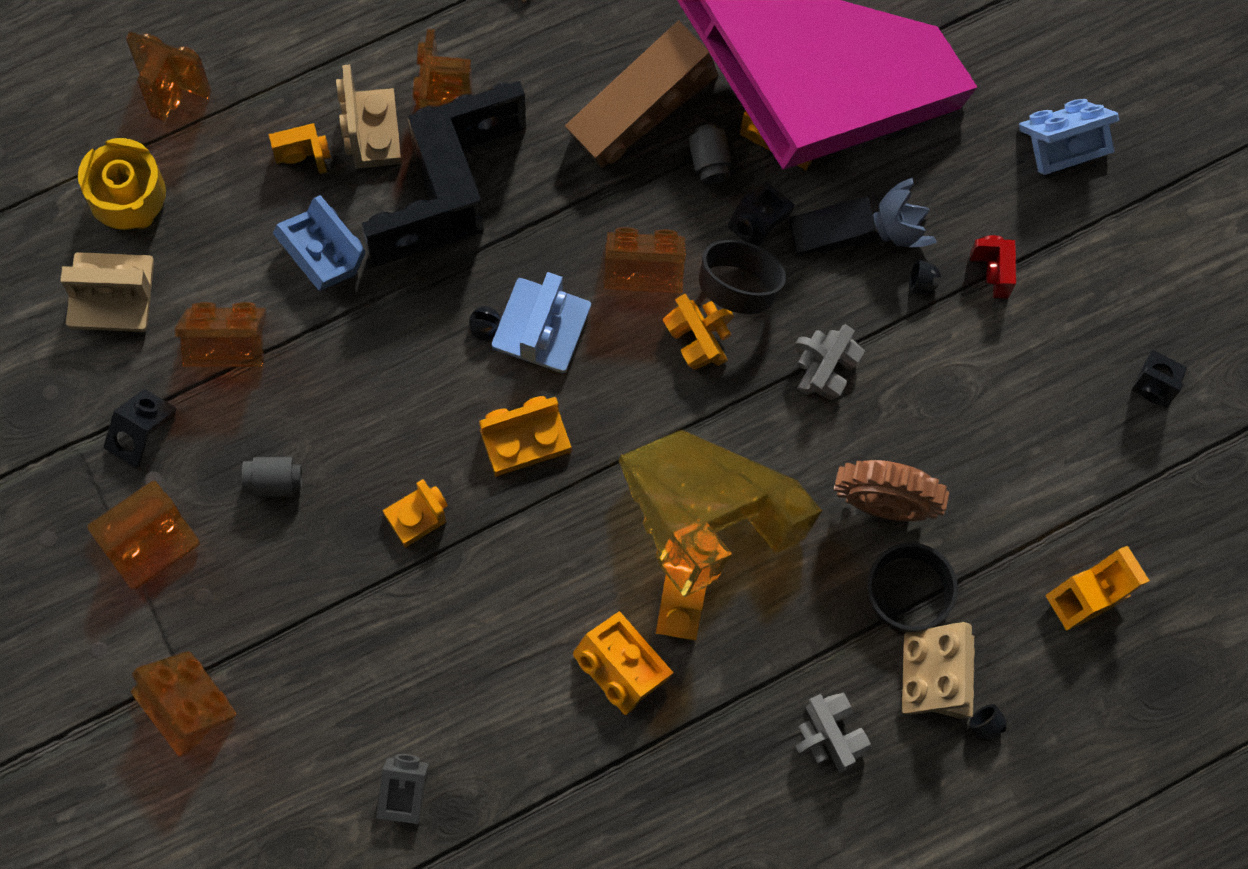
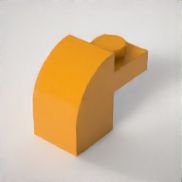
(1097, 589)
(679, 614)

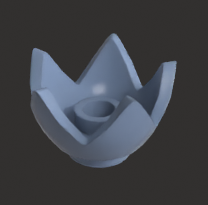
(901, 220)

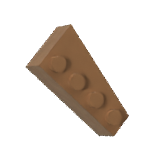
(643, 95)

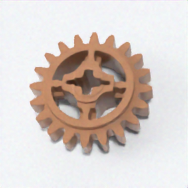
(891, 490)

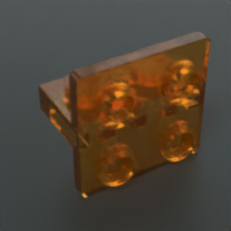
(166, 73)
(439, 77)
(644, 261)
(222, 335)
(143, 535)
(181, 700)

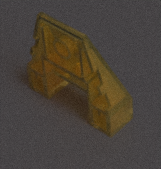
(700, 488)

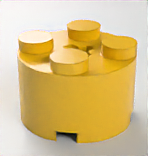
(122, 184)

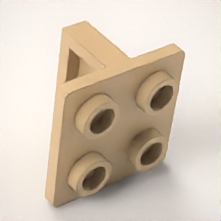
(108, 291)
(939, 671)

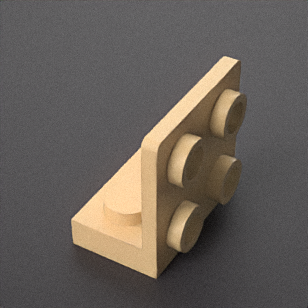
(368, 123)

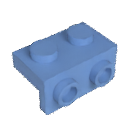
(321, 244)

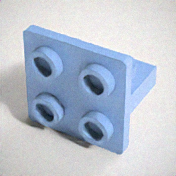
(1070, 135)
(541, 323)

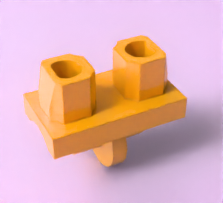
(689, 317)

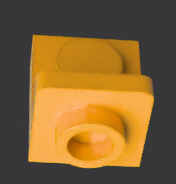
(298, 143)
(417, 513)

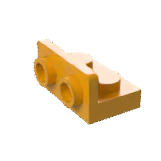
(524, 435)
(621, 662)

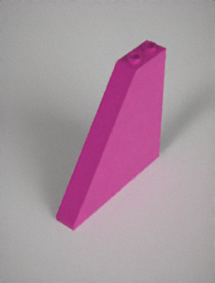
(828, 71)

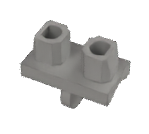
(823, 358)
(825, 715)

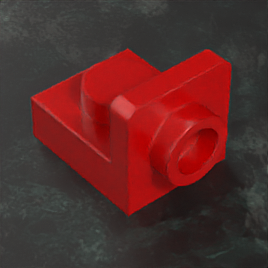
(1001, 263)

